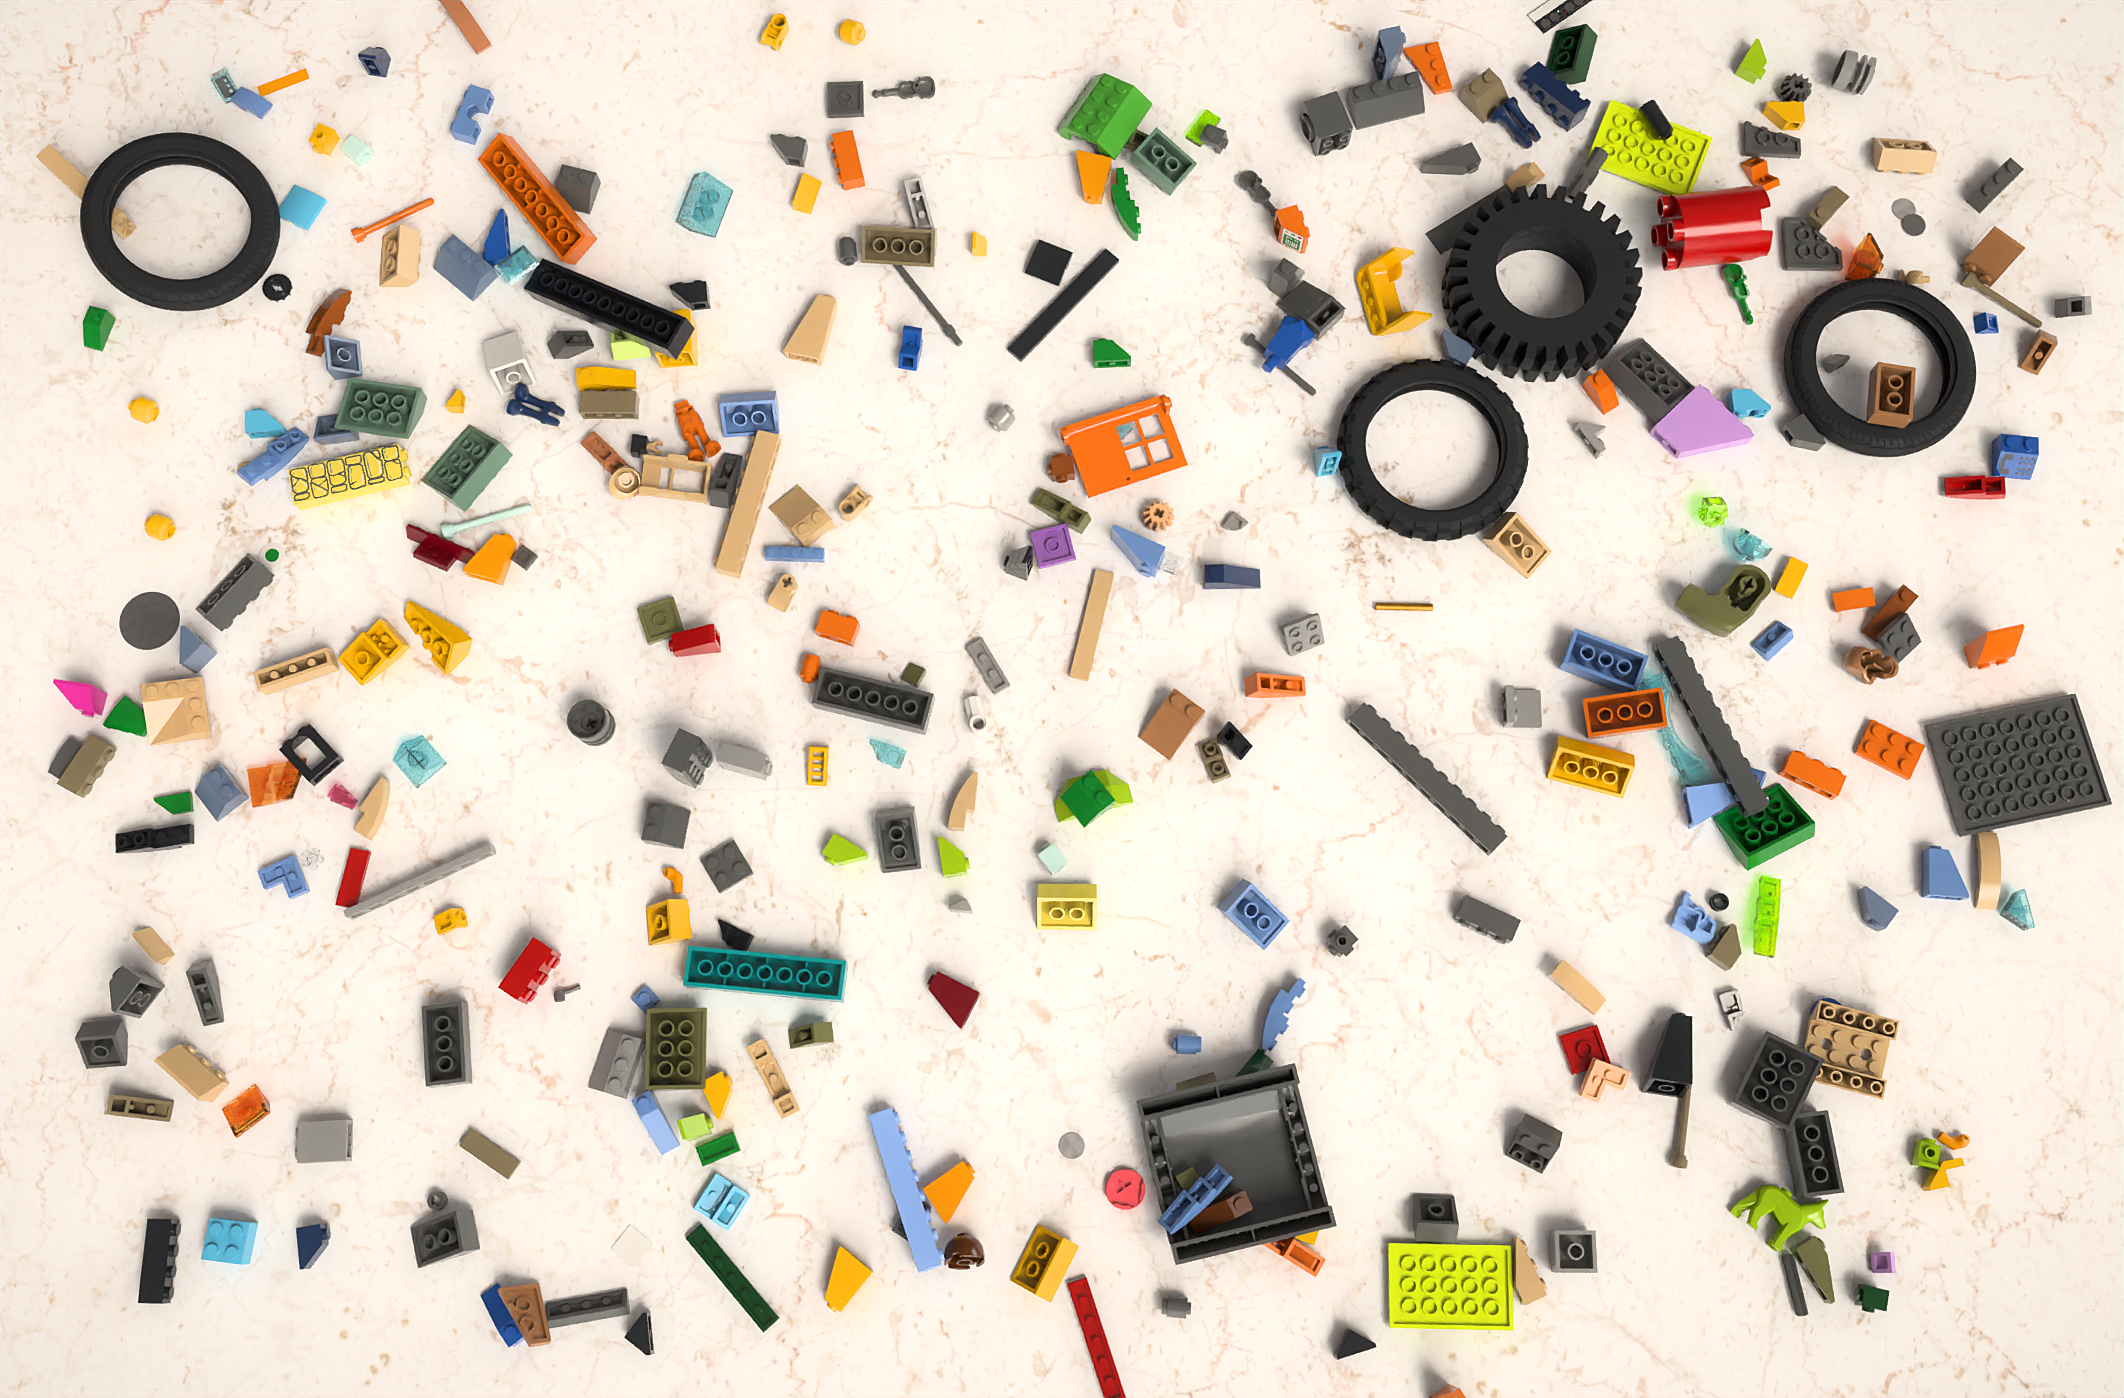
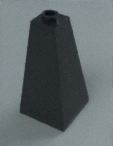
(1673, 1060)

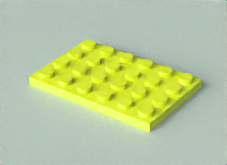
(1642, 158)
(1450, 1286)

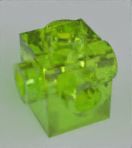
(1713, 511)

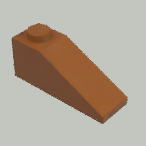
(1898, 602)

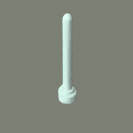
(451, 529)

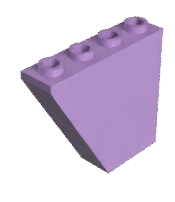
(1700, 426)

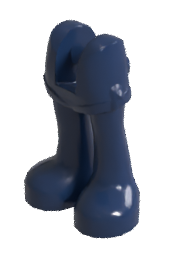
(1522, 135)
(522, 394)

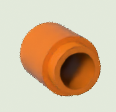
(810, 668)

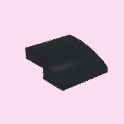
(1049, 262)

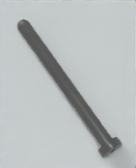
(1250, 340)

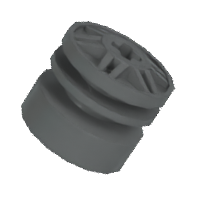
(581, 721)

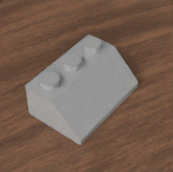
(617, 1064)

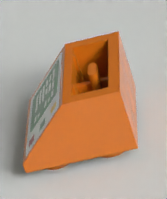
(1291, 229)

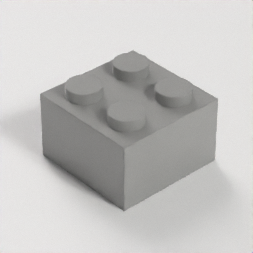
(1573, 1251)

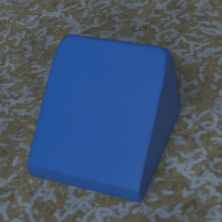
(1985, 323)

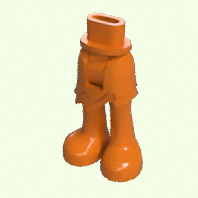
(690, 425)

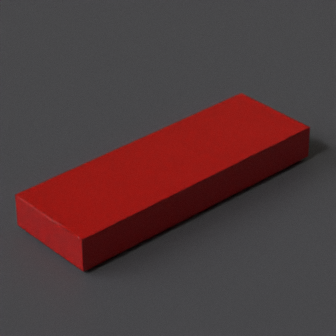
(353, 878)

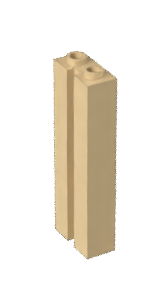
(77, 183)

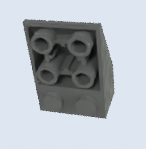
(1314, 307)

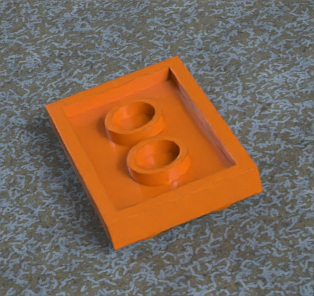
(1889, 749)

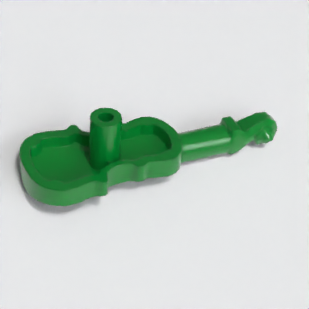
(1735, 276)

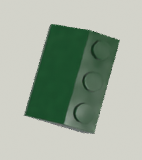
(1572, 53)

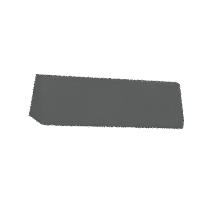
(587, 1308)

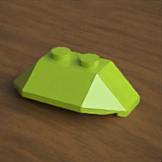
(1116, 787)

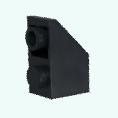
(693, 294)

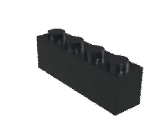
(159, 1261)

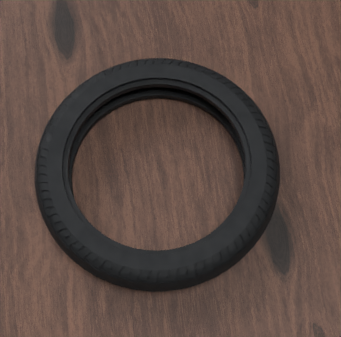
(179, 149)
(1921, 310)

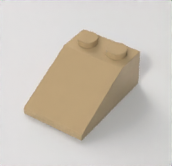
(802, 516)
(1517, 544)

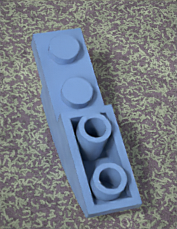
(275, 458)
(1275, 1020)

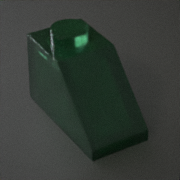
(1256, 1063)

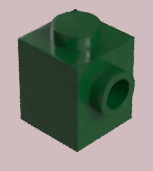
(1871, 1298)

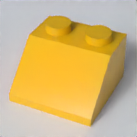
(668, 922)

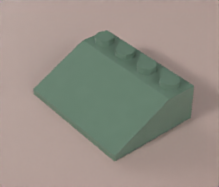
(380, 408)
(467, 467)

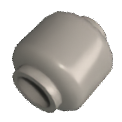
(1001, 417)

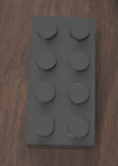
(687, 758)
(446, 1044)
(1813, 1156)

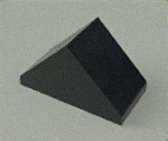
(641, 1334)
(1352, 1344)

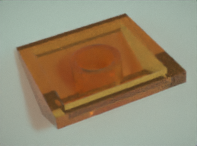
(246, 1110)

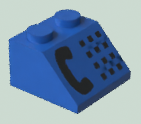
(2014, 456)

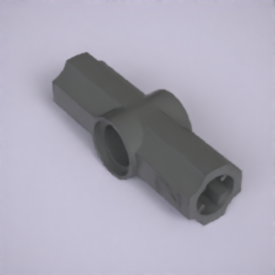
(1587, 172)

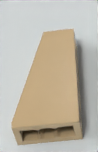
(813, 333)

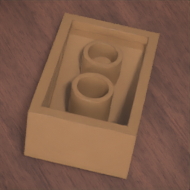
(1992, 256)
(1172, 724)

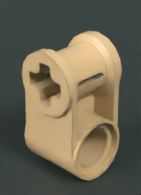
(857, 501)
(781, 595)

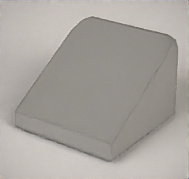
(961, 906)

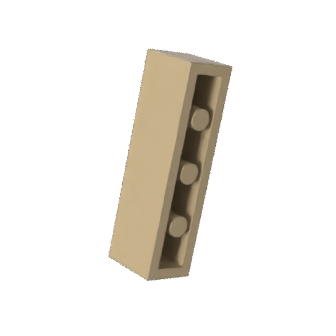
(296, 671)

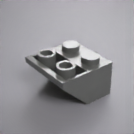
(1534, 1143)

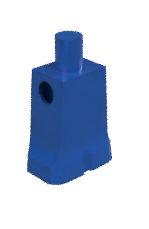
(1287, 342)

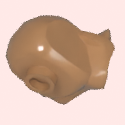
(1869, 664)

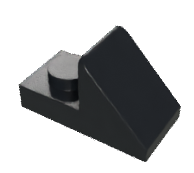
(1234, 741)

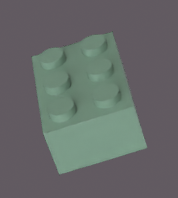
(1163, 161)

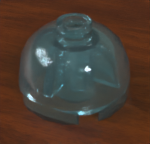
(1750, 547)

